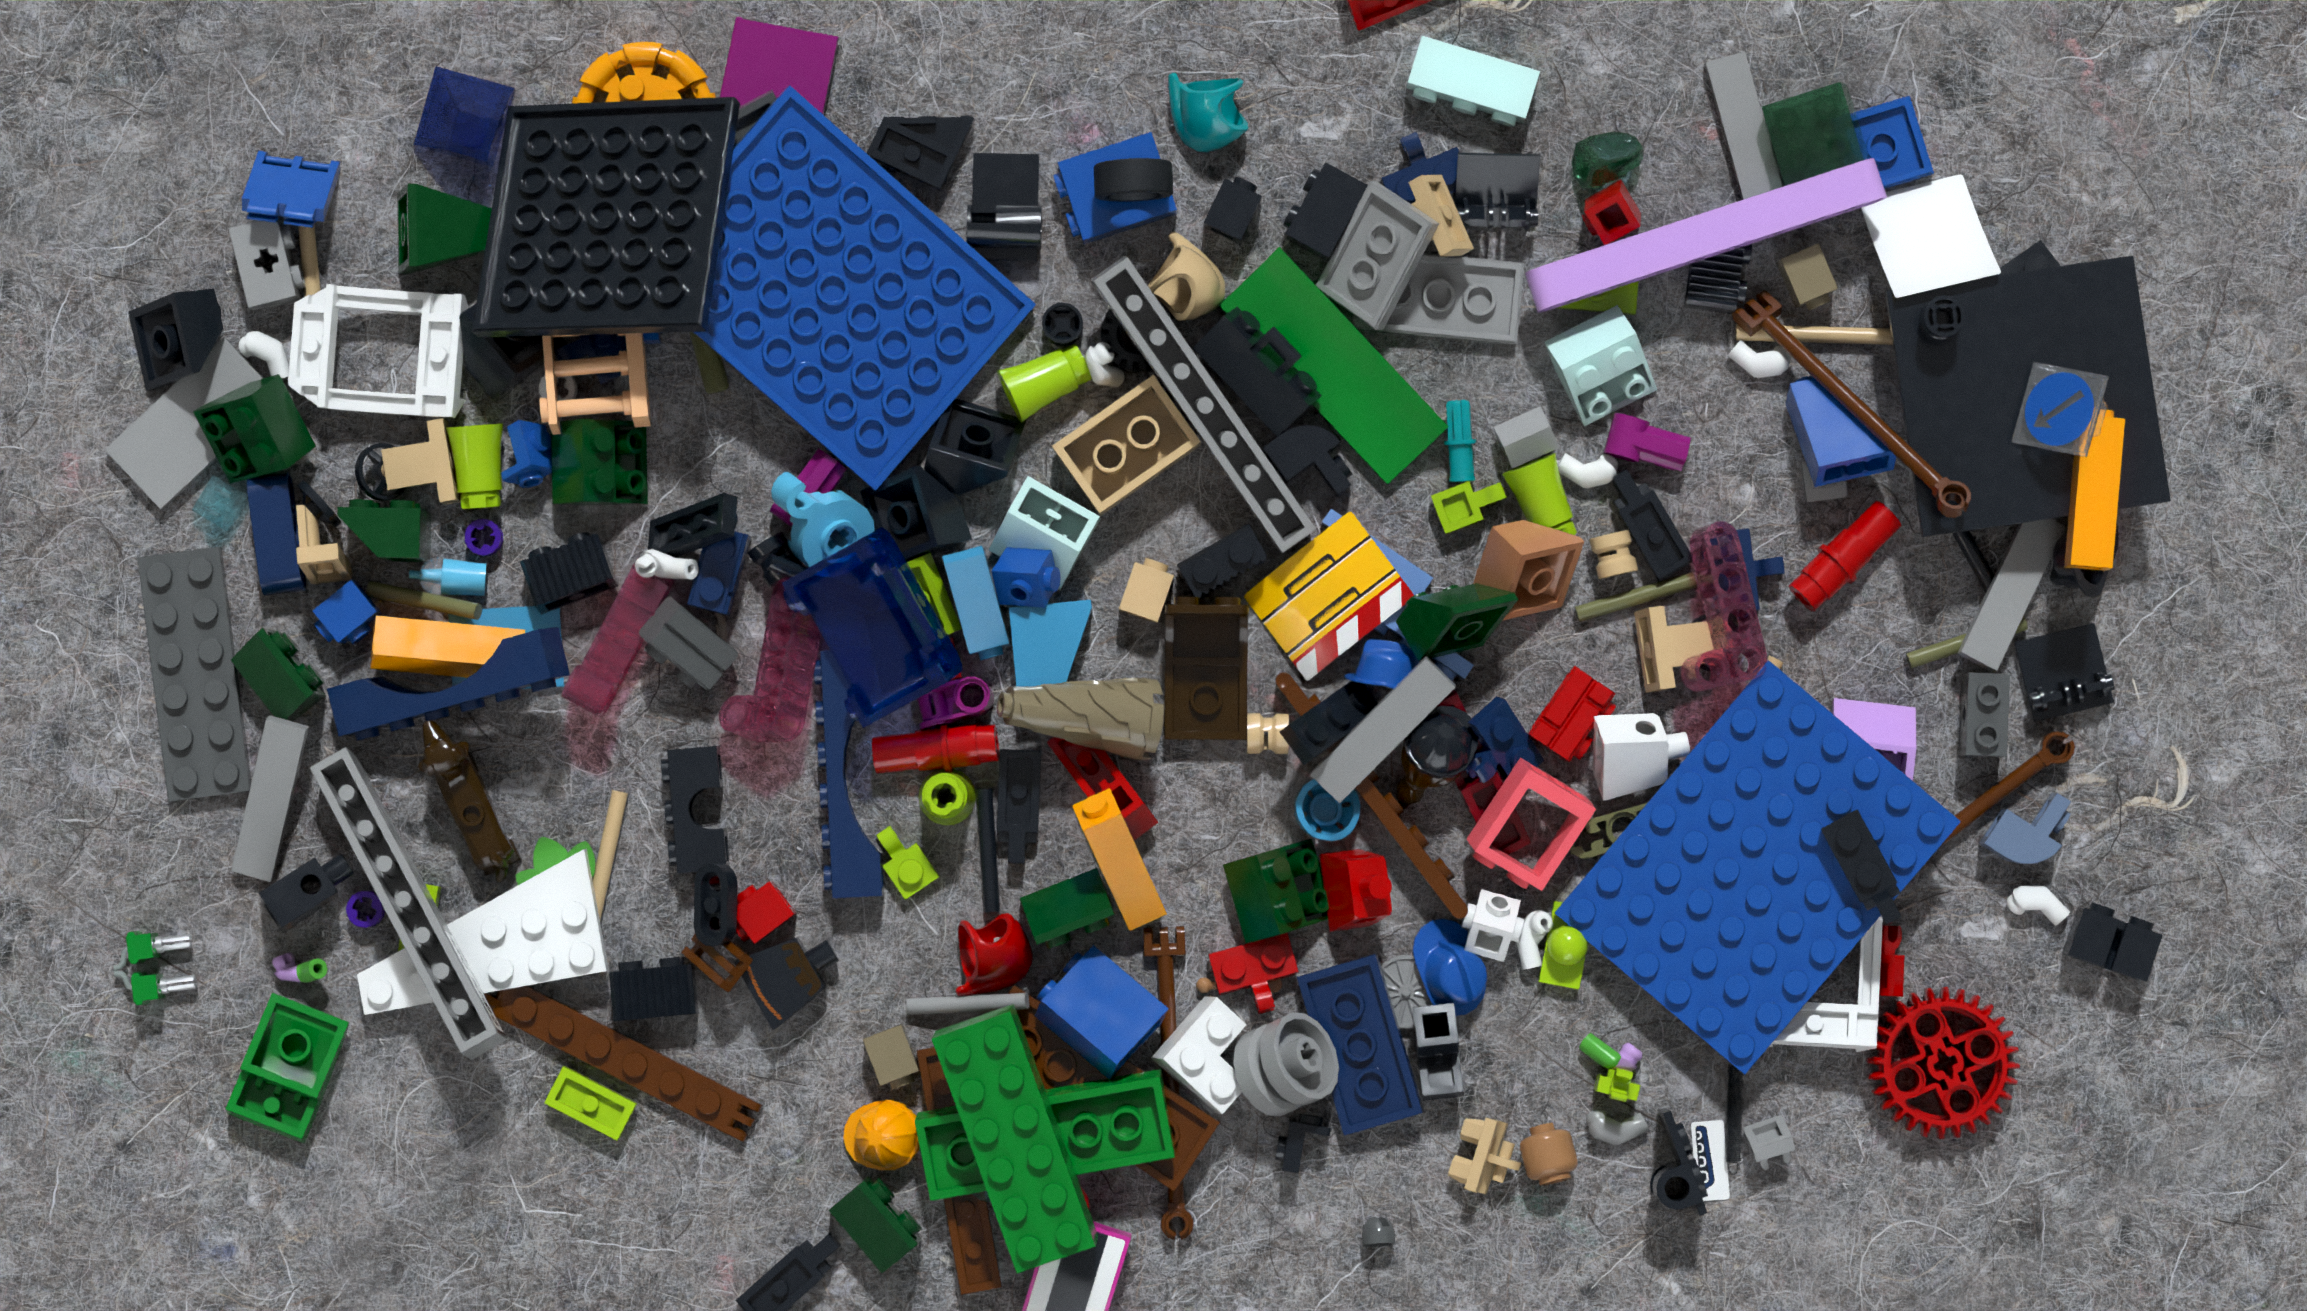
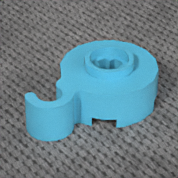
(820, 520)

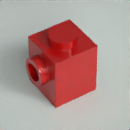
(1611, 213)
(761, 912)

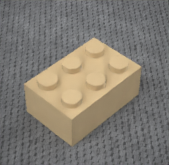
(1126, 445)

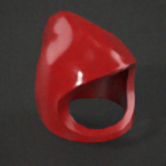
(993, 964)

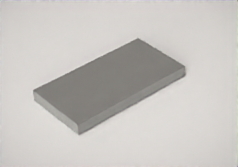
(1459, 300)
(166, 444)

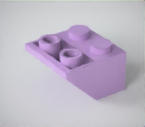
(1884, 727)

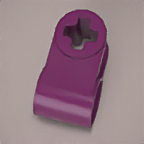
(950, 704)

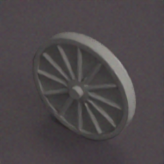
(1404, 988)

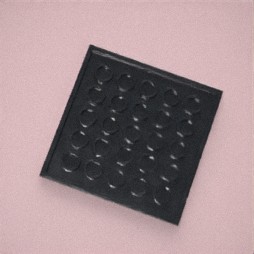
(606, 218)
(1969, 389)

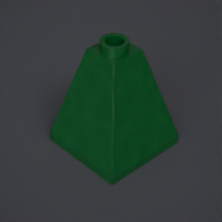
(437, 228)

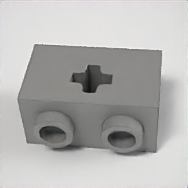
(260, 286)

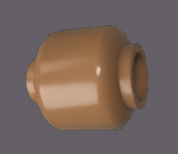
(1548, 1154)

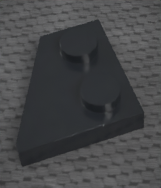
(921, 145)

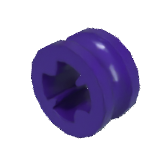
(482, 524)
(354, 914)

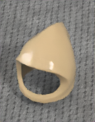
(1188, 281)

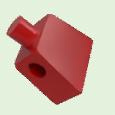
(1355, 888)

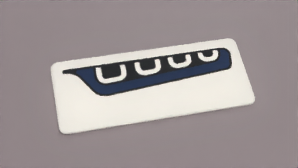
(1710, 1156)

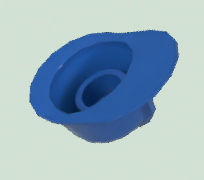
(1383, 663)
(1448, 969)

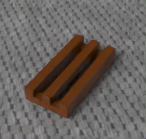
(695, 953)

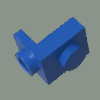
(532, 454)

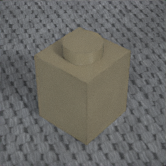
(1807, 277)
(892, 1056)

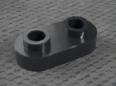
(715, 903)

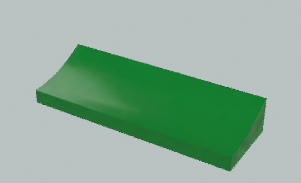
(1358, 387)
(1100, 1121)

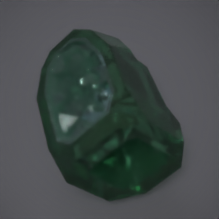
(1605, 158)

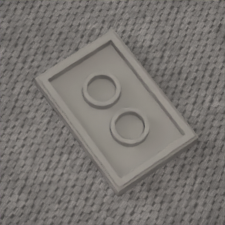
(1376, 255)

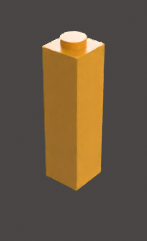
(2095, 499)
(434, 646)
(1119, 859)

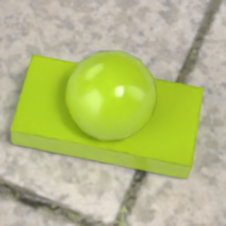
(1563, 954)

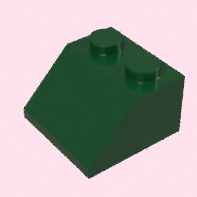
(1453, 618)

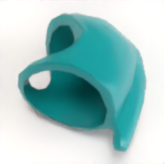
(1206, 112)

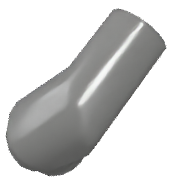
(1613, 1131)

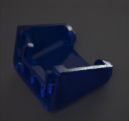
(875, 625)

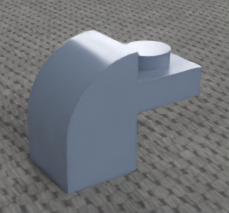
(2025, 842)

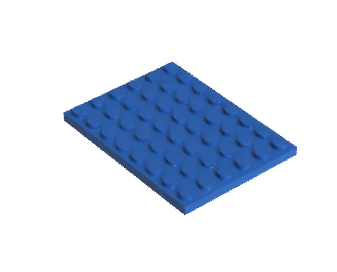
(847, 292)
(1724, 877)

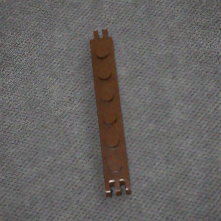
(1388, 812)
(624, 1058)

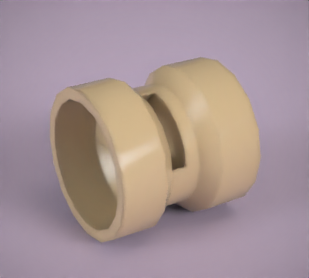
(1617, 563)
(1273, 741)

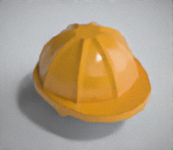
(882, 1135)

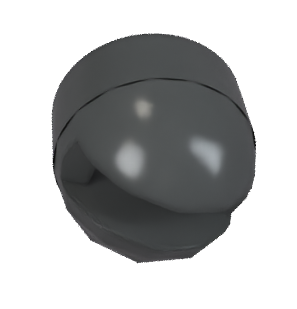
(1378, 1233)

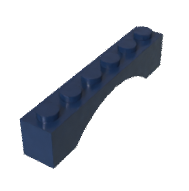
(517, 663)
(855, 861)

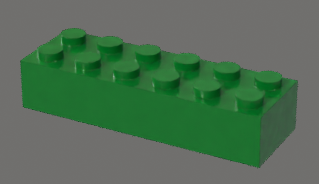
(1015, 1138)

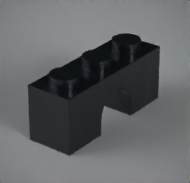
(689, 774)

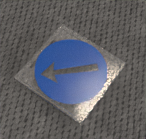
(2061, 409)

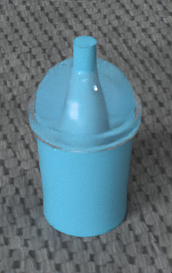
(451, 577)

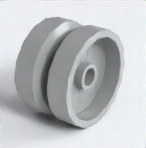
(1286, 1064)

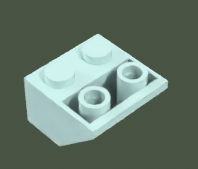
(1601, 365)
(1046, 522)

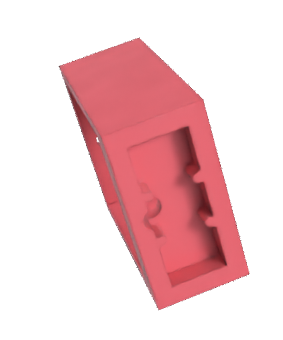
(1522, 777)

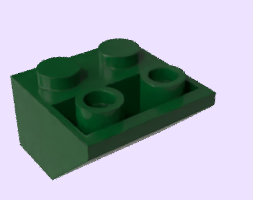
(255, 429)
(599, 463)
(393, 532)
(277, 674)
(1277, 890)
(1067, 907)
(876, 1223)

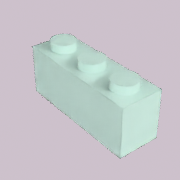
(1472, 81)

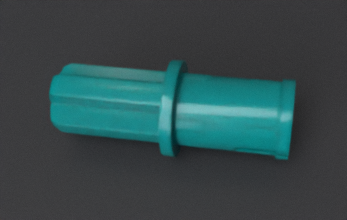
(1460, 441)

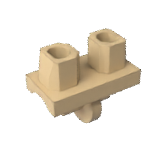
(1478, 1172)

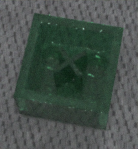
(1815, 132)

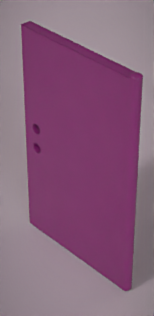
(777, 56)

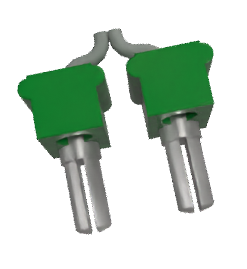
(148, 946)

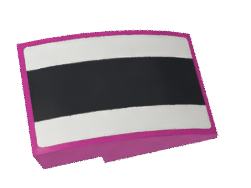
(1082, 1279)

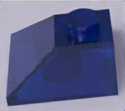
(464, 116)

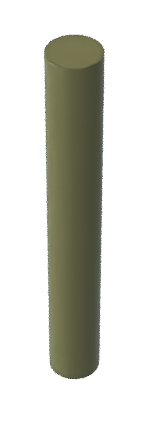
(1635, 596)
(424, 600)
(1944, 649)

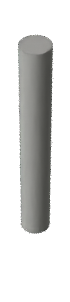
(970, 1003)

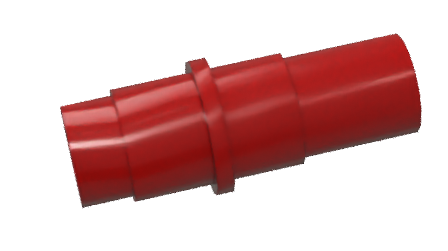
(1844, 556)
(936, 749)

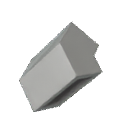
(1525, 437)

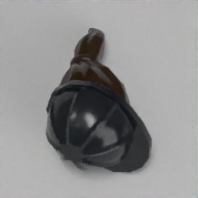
(1435, 753)

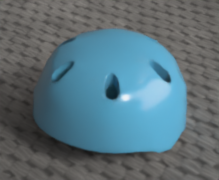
(1324, 812)

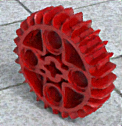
(1977, 1106)

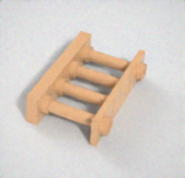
(628, 362)

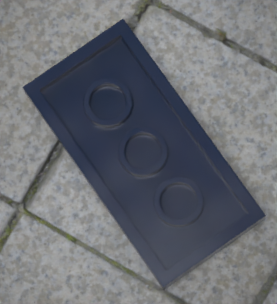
(1373, 1063)

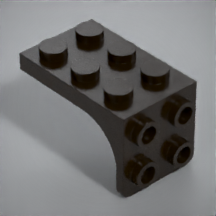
(1206, 669)

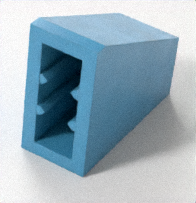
(976, 602)
(1047, 640)

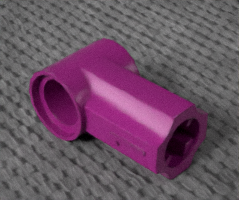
(1636, 440)
(820, 475)

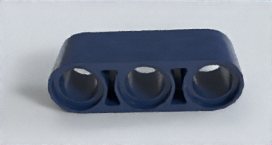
(275, 533)

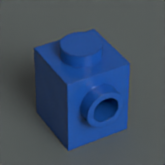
(1025, 577)
(346, 614)

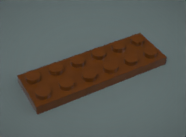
(1063, 1066)

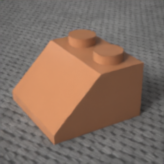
(1531, 563)

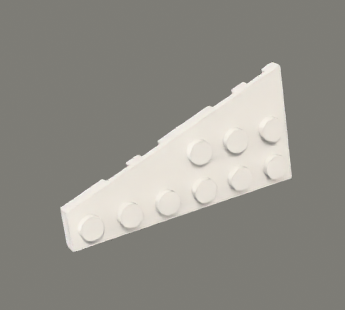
(518, 939)

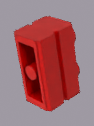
(1571, 714)

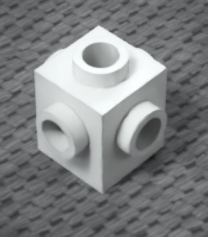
(1492, 925)

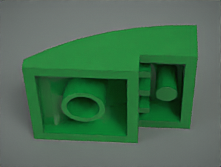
(287, 1068)

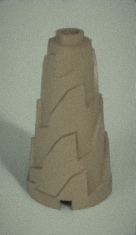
(1093, 714)

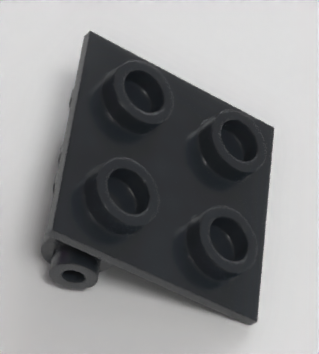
(1497, 189)
(2064, 672)

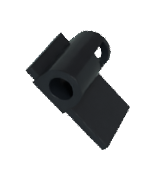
(1004, 209)
(1693, 1184)

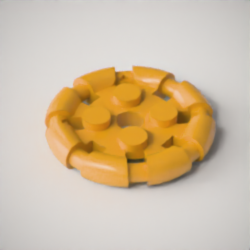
(642, 86)

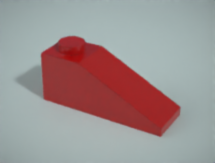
(1097, 773)

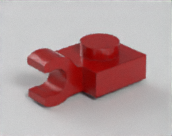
(1891, 965)

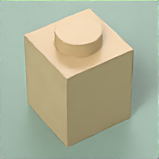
(1147, 590)

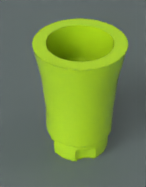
(1043, 380)
(477, 464)
(1541, 493)
(954, 811)

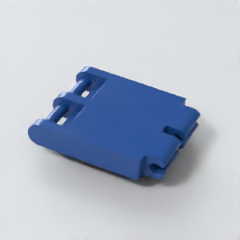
(289, 190)

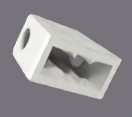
(1633, 753)

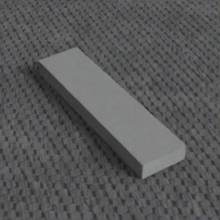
(1743, 125)
(2010, 593)
(1382, 729)
(270, 798)

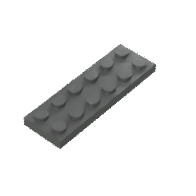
(194, 674)

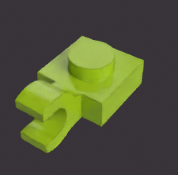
(1461, 506)
(908, 867)
(1617, 1085)

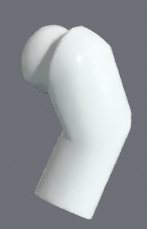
(267, 349)
(1760, 364)
(1100, 371)
(1589, 474)
(665, 566)
(2037, 898)
(1534, 929)

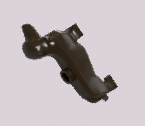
(467, 800)

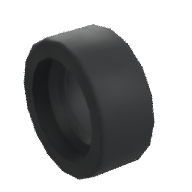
(1133, 179)

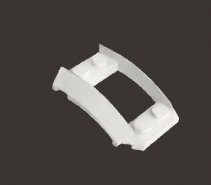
(438, 356)
(1843, 1023)

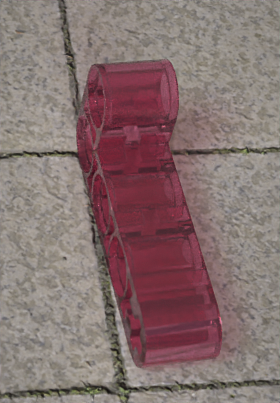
(1718, 606)
(616, 643)
(783, 678)

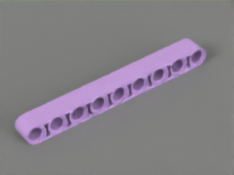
(1705, 235)

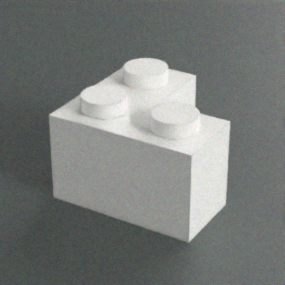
(1194, 1054)

